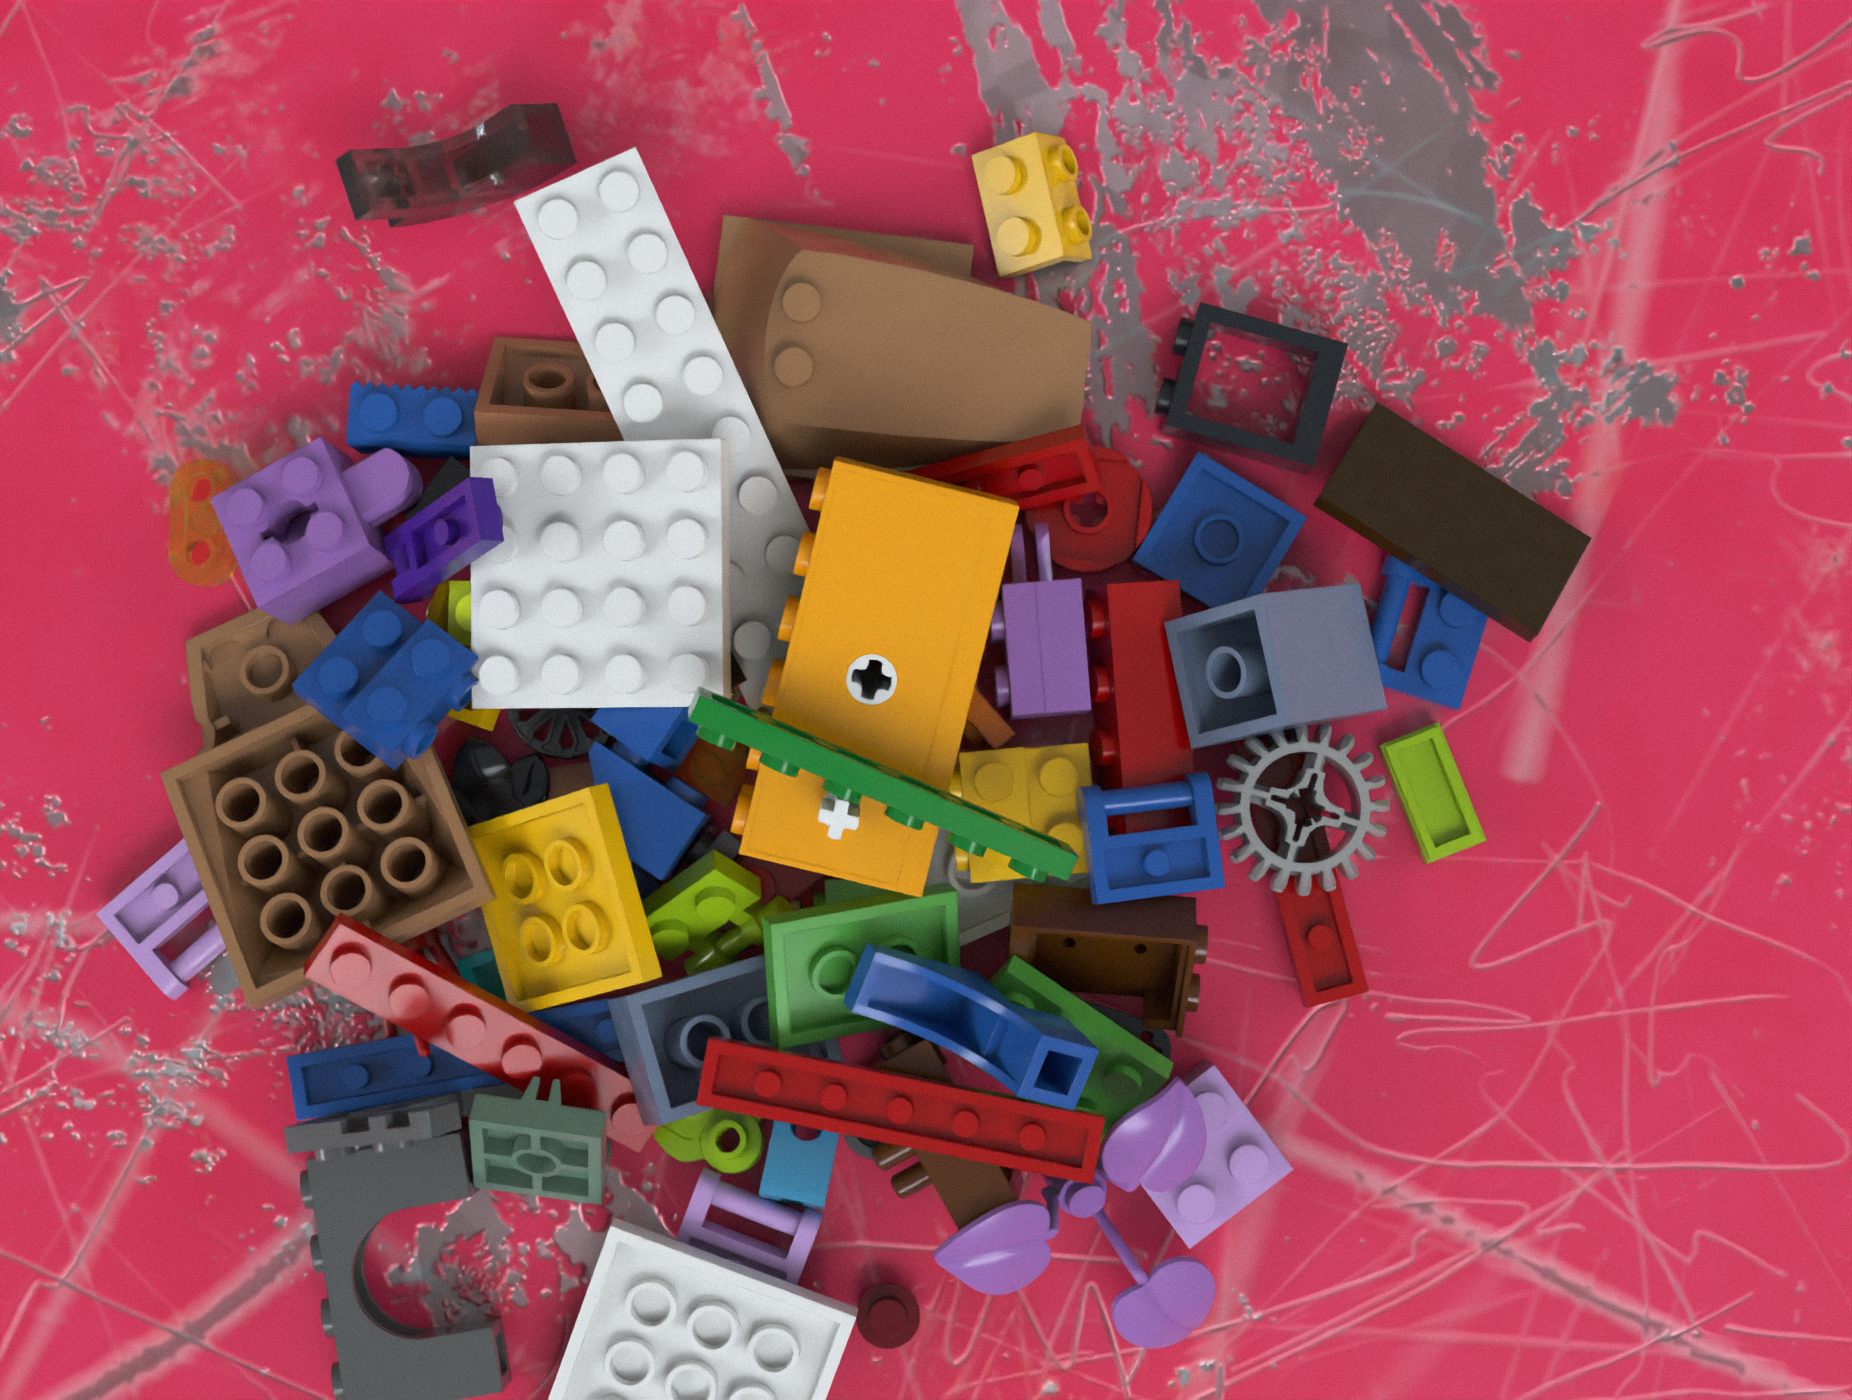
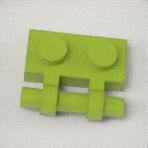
(698, 902)

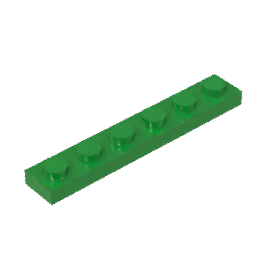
(853, 775)

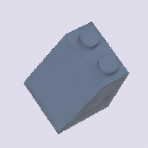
(1275, 664)

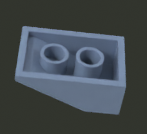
(669, 1026)

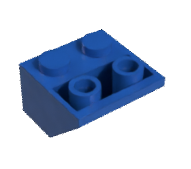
(655, 816)

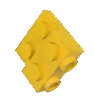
(1030, 788)

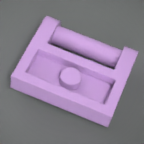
(155, 911)
(742, 1248)

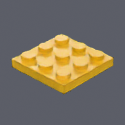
(565, 901)

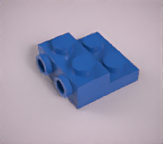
(389, 680)

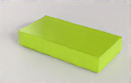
(1431, 793)

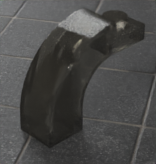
(460, 173)

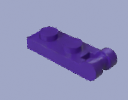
(444, 539)

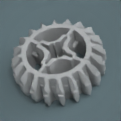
(1291, 838)

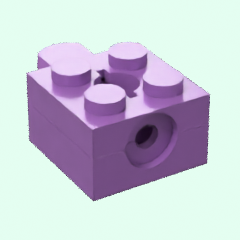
(334, 545)
(1040, 638)

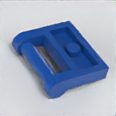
(1441, 642)
(1154, 860)

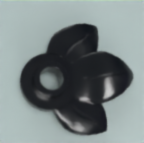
(492, 786)

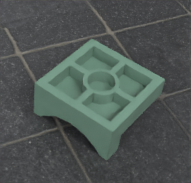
(539, 1146)

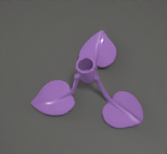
(1149, 1145)

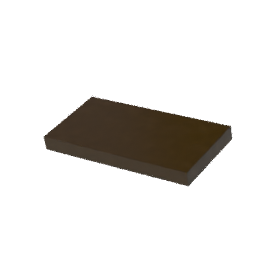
(1453, 522)

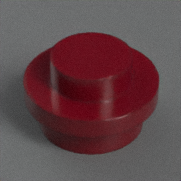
(888, 1315)

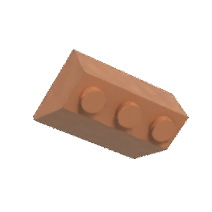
(541, 396)

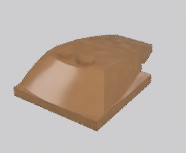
(887, 347)
(303, 818)

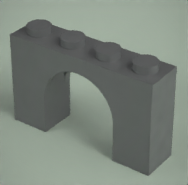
(374, 1350)

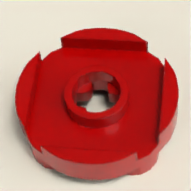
(1110, 538)

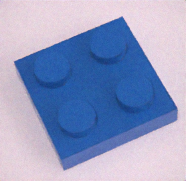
(1218, 535)

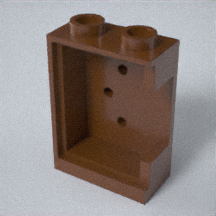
(1113, 947)
(963, 1184)

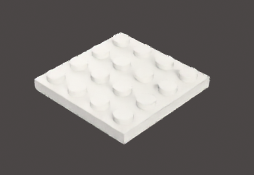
(604, 575)
(697, 1328)

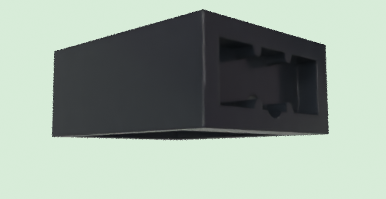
(1313, 409)

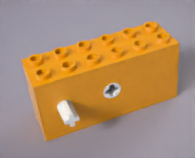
(893, 577)

